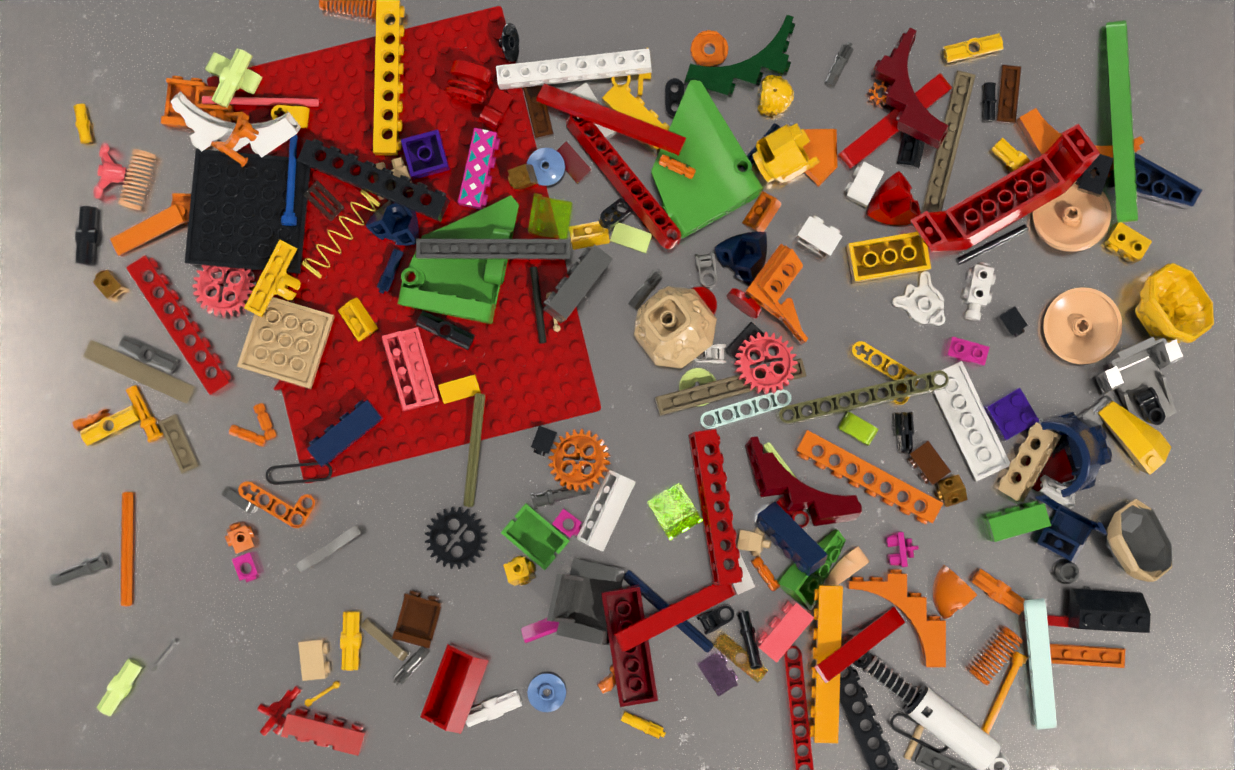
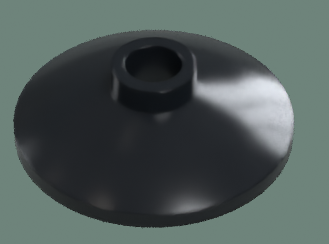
(510, 42)

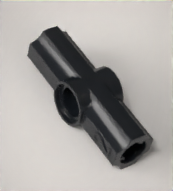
(86, 235)
(434, 324)

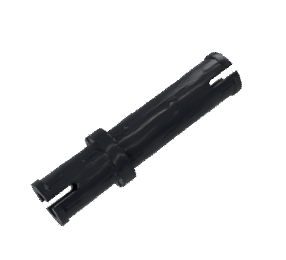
(747, 632)

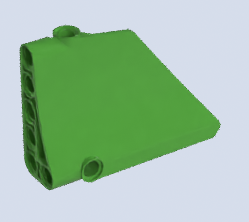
(714, 154)

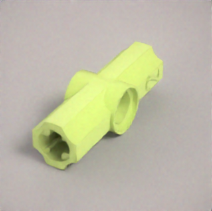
(232, 78)
(119, 687)

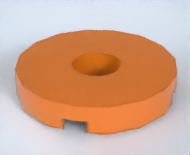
(709, 38)

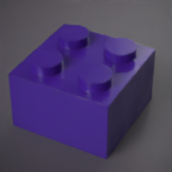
(425, 154)
(1011, 414)

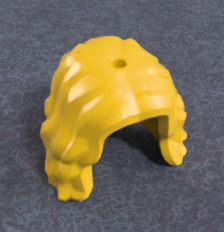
(775, 102)

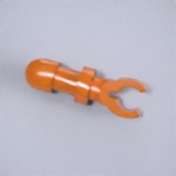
(82, 423)

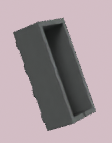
(580, 280)

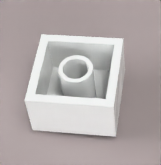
(818, 237)

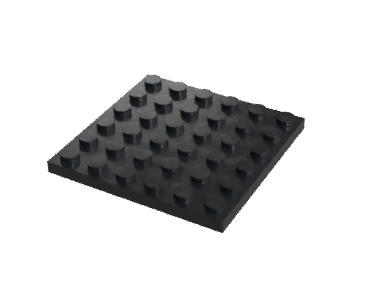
(240, 211)

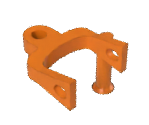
(241, 130)

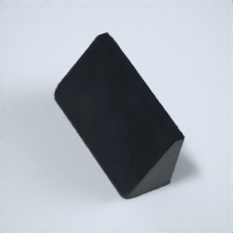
(910, 151)
(750, 329)

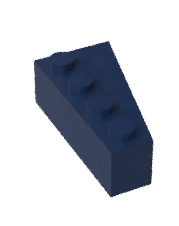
(1162, 185)

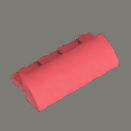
(410, 369)

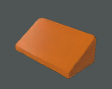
(762, 212)

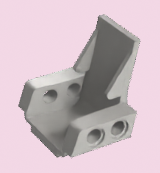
(1137, 370)

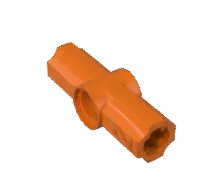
(998, 591)

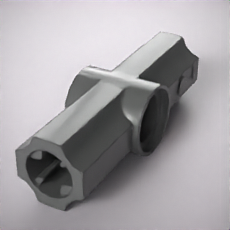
(137, 349)

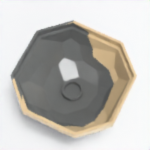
(1139, 542)

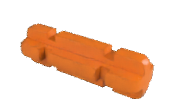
(677, 166)
(264, 421)
(247, 435)
(765, 573)

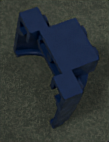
(1087, 449)

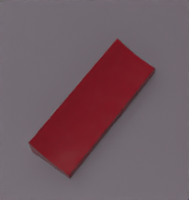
(633, 667)

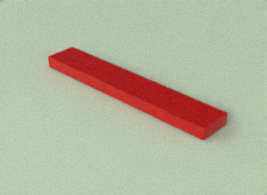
(859, 645)

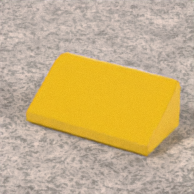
(588, 235)
(357, 319)
(459, 389)

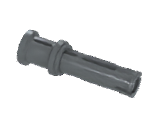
(552, 496)
(87, 566)

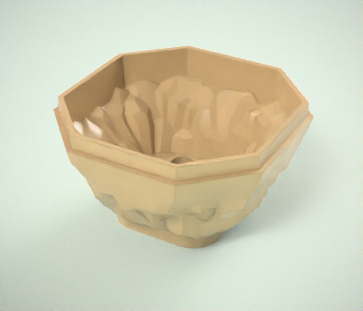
(682, 338)

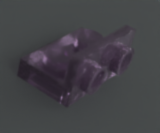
(717, 673)

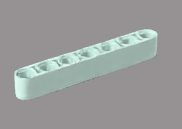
(1040, 663)

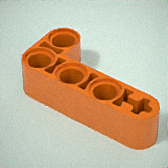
(275, 501)

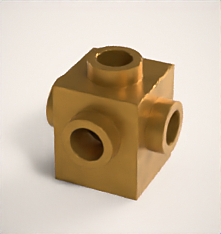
(951, 491)

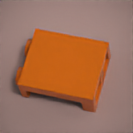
(175, 85)

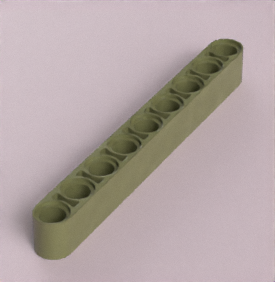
(872, 391)

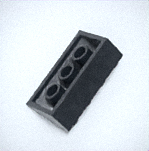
(1108, 611)

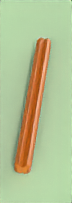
(126, 548)

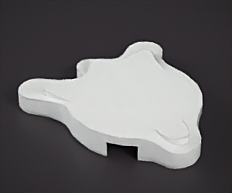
(923, 302)

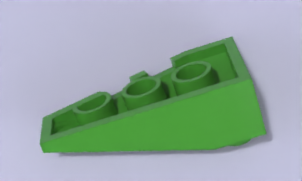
(801, 586)

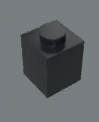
(1012, 322)
(543, 440)

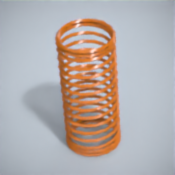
(323, 6)
(1007, 633)

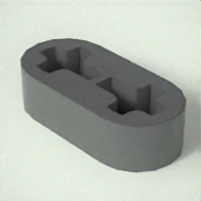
(235, 498)

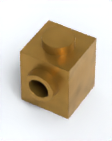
(522, 177)
(108, 284)

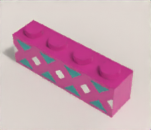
(478, 168)

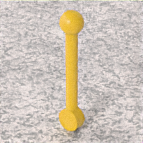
(308, 702)

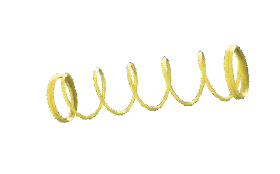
(371, 200)

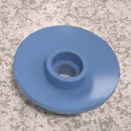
(556, 165)
(539, 700)

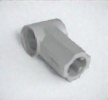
(1091, 417)

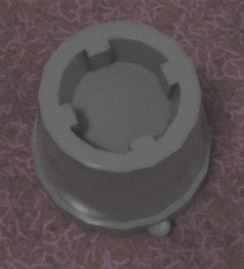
(1065, 571)

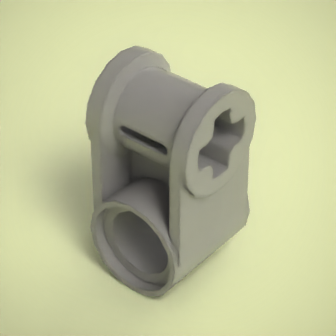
(706, 266)

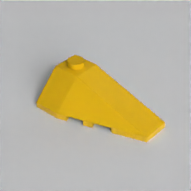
(1140, 440)

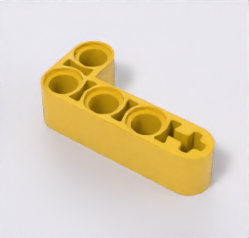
(882, 368)

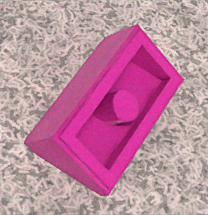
(538, 630)

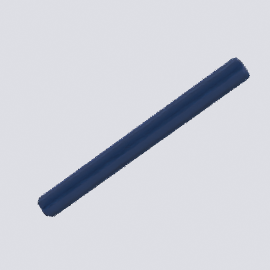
(659, 604)

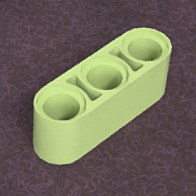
(218, 63)

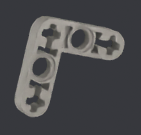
(327, 550)

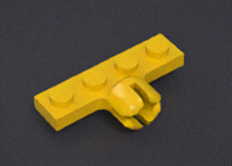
(274, 280)

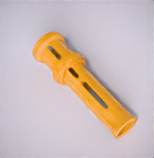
(147, 422)

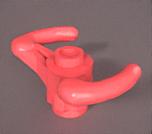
(108, 171)

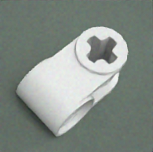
(713, 355)

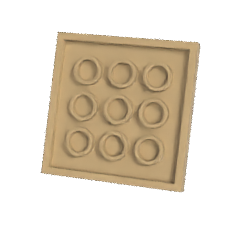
(286, 342)

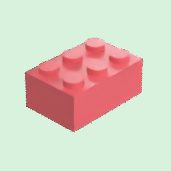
(784, 630)

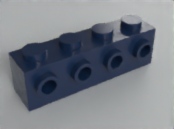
(345, 433)
(791, 539)

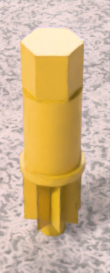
(643, 725)

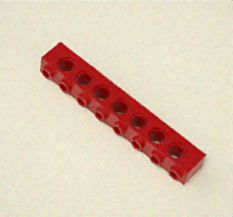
(138, 271)
(711, 517)

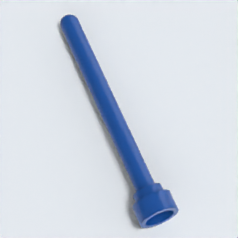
(289, 217)

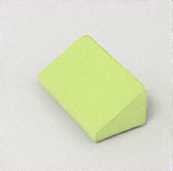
(631, 237)

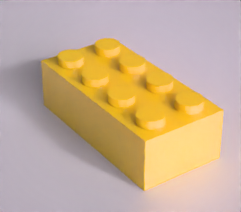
(887, 257)

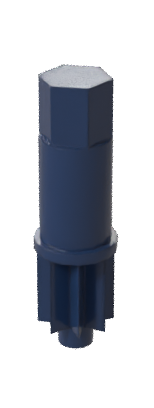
(390, 271)

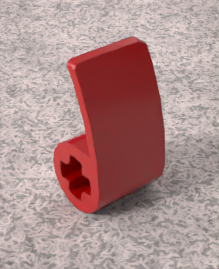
(496, 108)

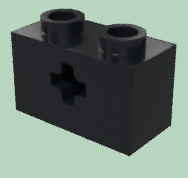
(1095, 185)

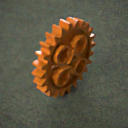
(576, 477)

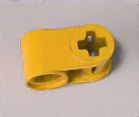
(299, 113)

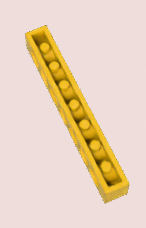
(384, 10)

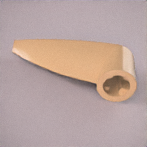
(847, 566)

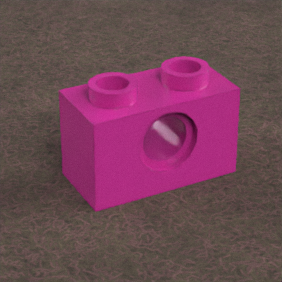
(966, 351)

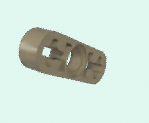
(384, 639)

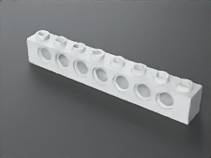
(574, 69)

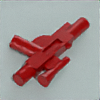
(276, 711)

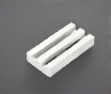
(1053, 490)

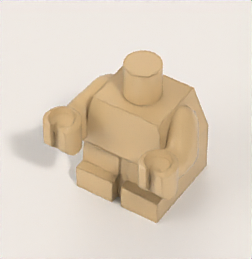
(753, 541)

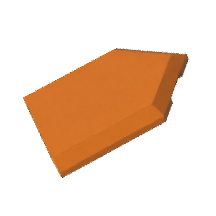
(824, 147)

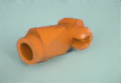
(608, 682)

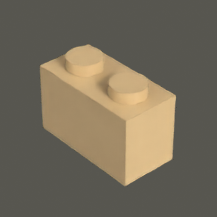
(313, 659)

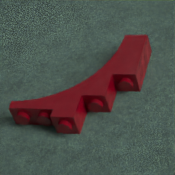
(913, 116)

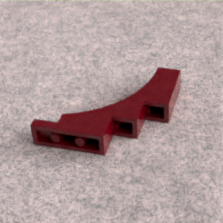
(776, 480)

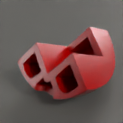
(894, 202)

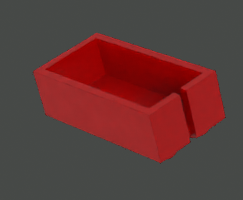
(454, 689)

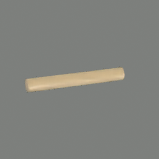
(913, 744)

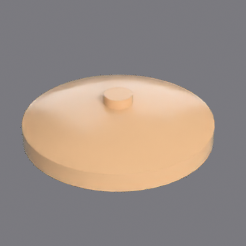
(1073, 220)
(1082, 326)

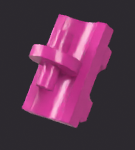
(899, 541)

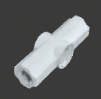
(493, 708)

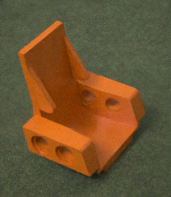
(772, 275)

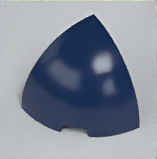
(395, 223)
(744, 254)

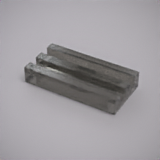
(335, 212)

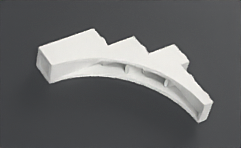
(209, 128)

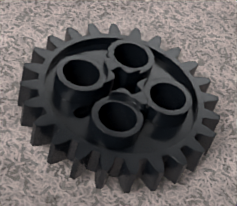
(442, 526)

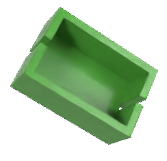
(1016, 521)
(535, 536)

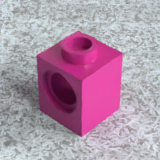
(558, 523)
(239, 562)

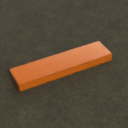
(147, 230)
(1087, 655)

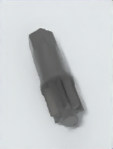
(839, 64)
(647, 287)
(407, 669)

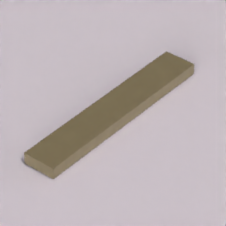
(139, 371)

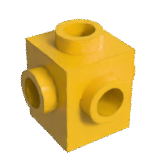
(520, 571)

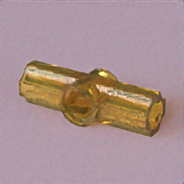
(731, 649)

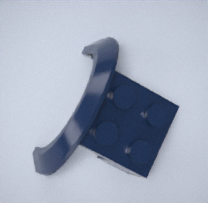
(1067, 531)

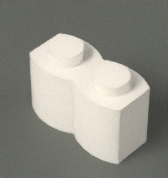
(864, 184)

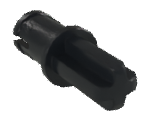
(989, 101)

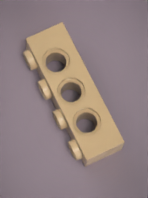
(1029, 473)

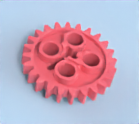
(206, 282)
(771, 379)

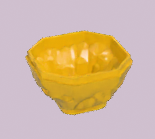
(1175, 305)

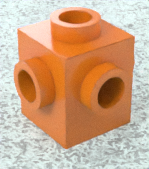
(242, 543)

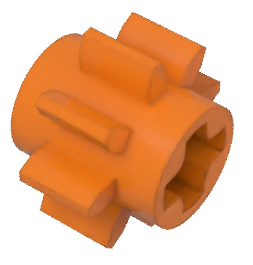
(874, 96)

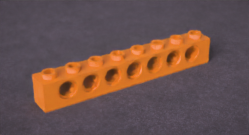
(930, 505)

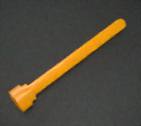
(1018, 660)

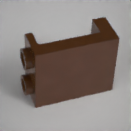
(418, 619)

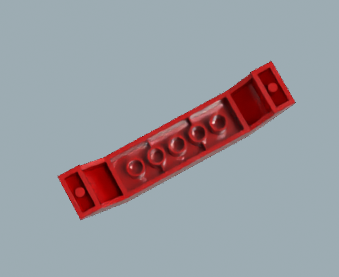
(1009, 196)

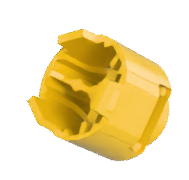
(782, 154)

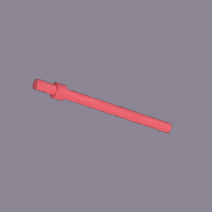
(266, 101)

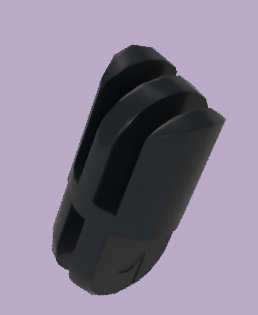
(904, 430)

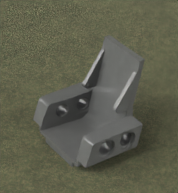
(579, 601)

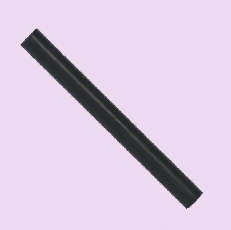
(992, 244)

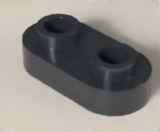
(673, 98)

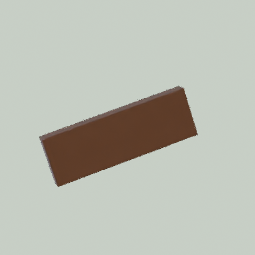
(1008, 94)
(538, 113)

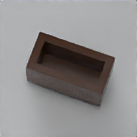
(928, 463)

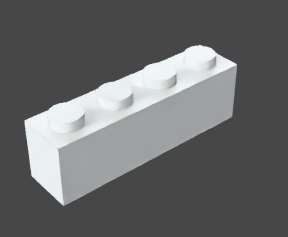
(605, 510)

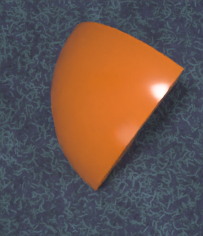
(950, 592)

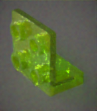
(549, 217)
(674, 511)

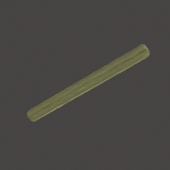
(474, 449)

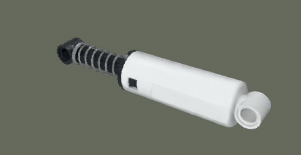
(939, 717)

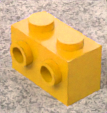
(1127, 242)

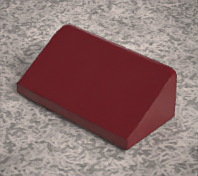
(574, 163)

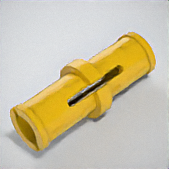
(82, 123)

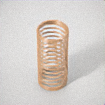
(121, 201)

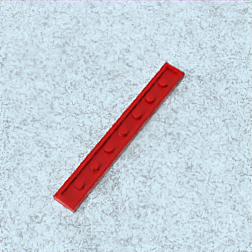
(611, 119)

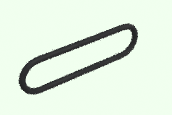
(297, 481)
(918, 741)

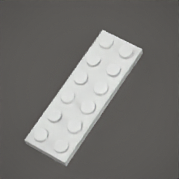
(970, 423)

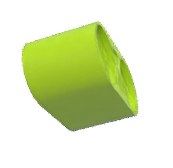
(858, 428)

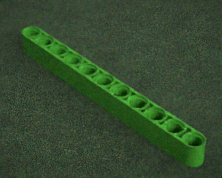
(1122, 121)

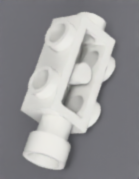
(978, 284)

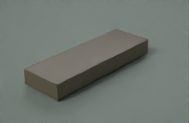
(179, 443)

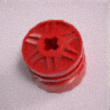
(469, 78)

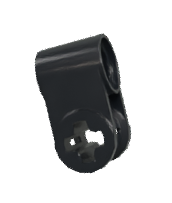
(1148, 403)
(715, 618)

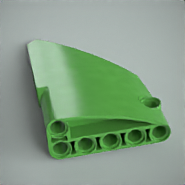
(462, 285)

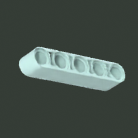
(754, 406)

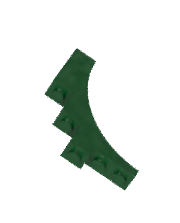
(770, 59)

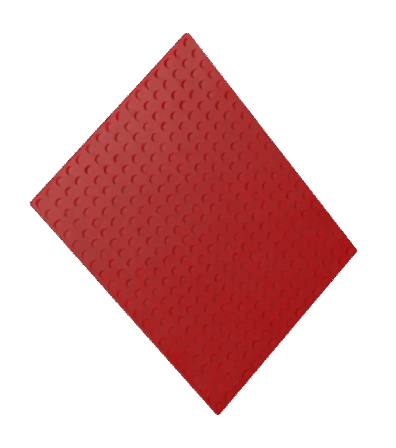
(521, 379)

